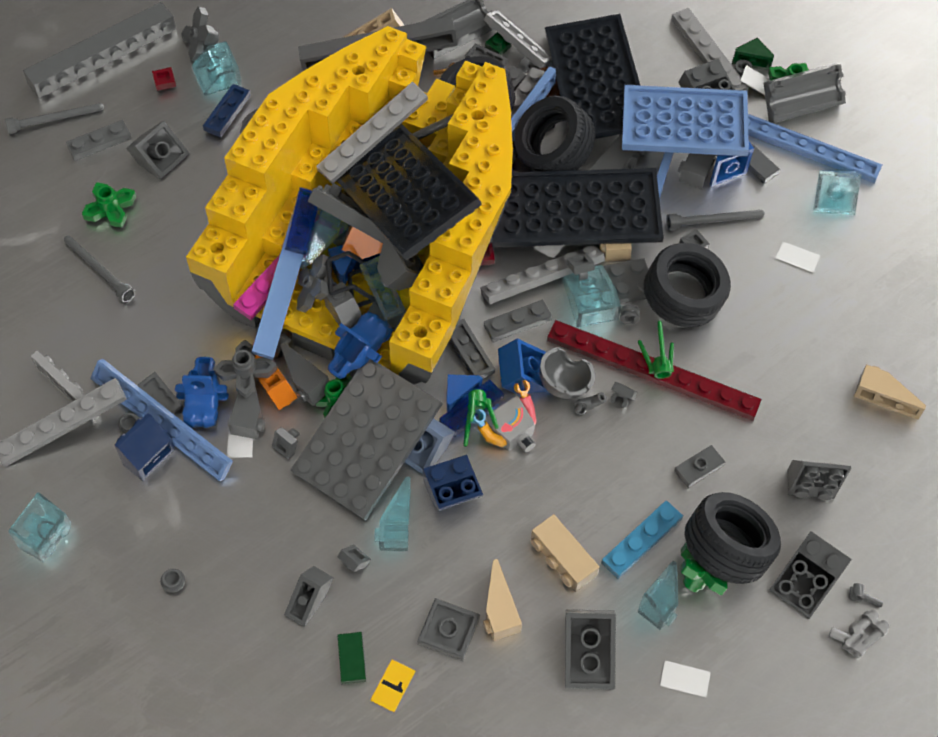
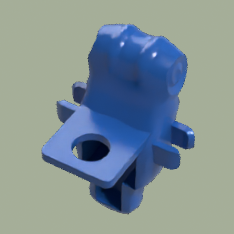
(359, 344)
(201, 394)

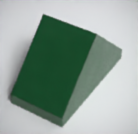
(756, 53)

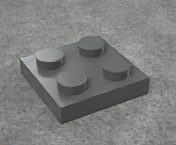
(628, 279)

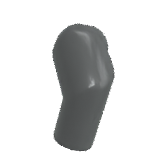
(588, 403)

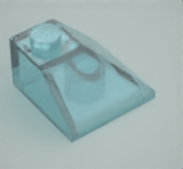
(837, 192)
(661, 599)

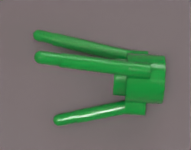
(661, 366)
(477, 400)

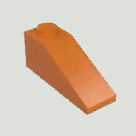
(278, 388)

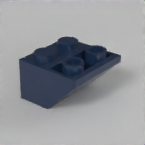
(144, 447)
(451, 482)

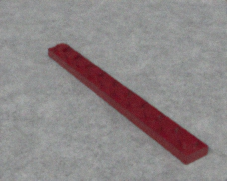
(635, 363)

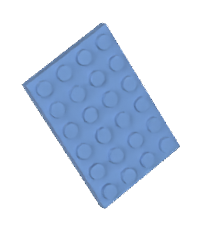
(685, 120)

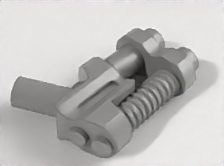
(857, 641)

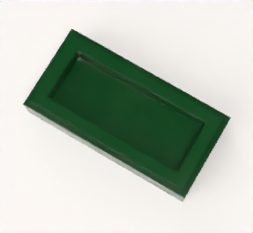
(351, 658)

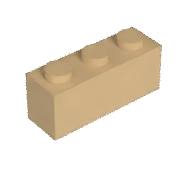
(564, 553)

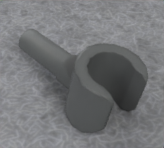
(857, 594)

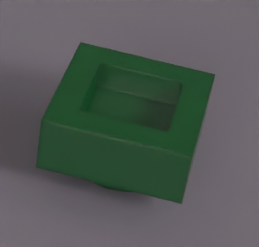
(497, 44)

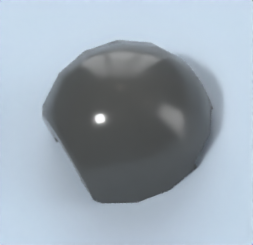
(564, 376)

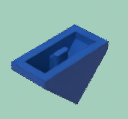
(341, 266)
(459, 386)

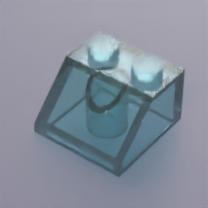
(216, 69)
(40, 528)

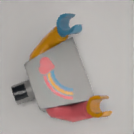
(515, 422)

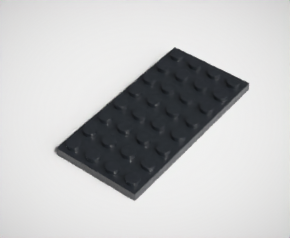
(593, 68)
(407, 192)
(581, 208)

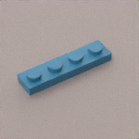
(642, 539)

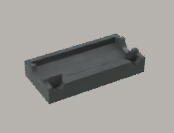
(468, 23)
(804, 93)
(344, 208)

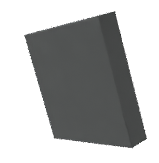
(448, 629)

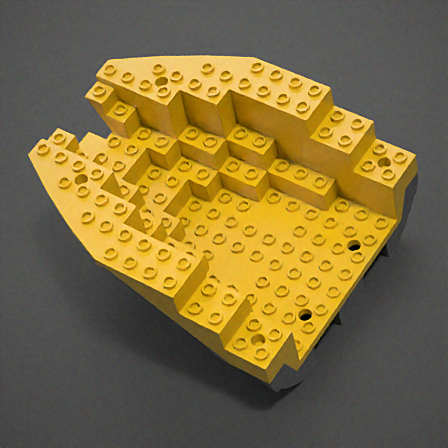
(304, 125)

